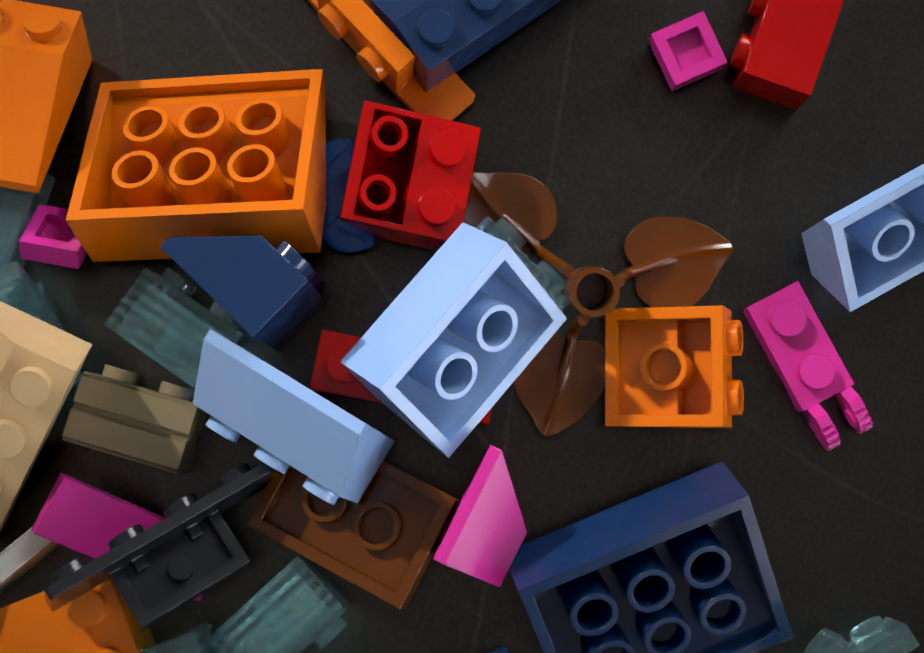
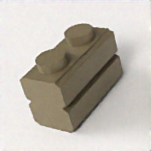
(135, 421)

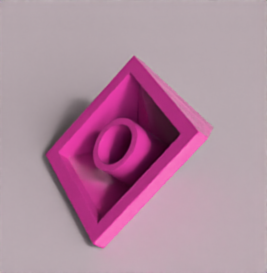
(485, 525)

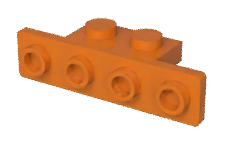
(389, 59)

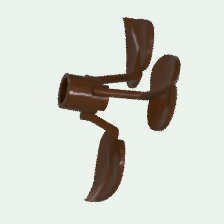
(671, 266)

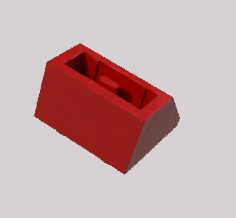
(409, 175)

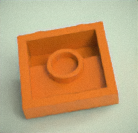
(672, 367)

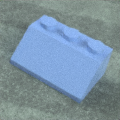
(870, 242)
(456, 337)
(287, 422)

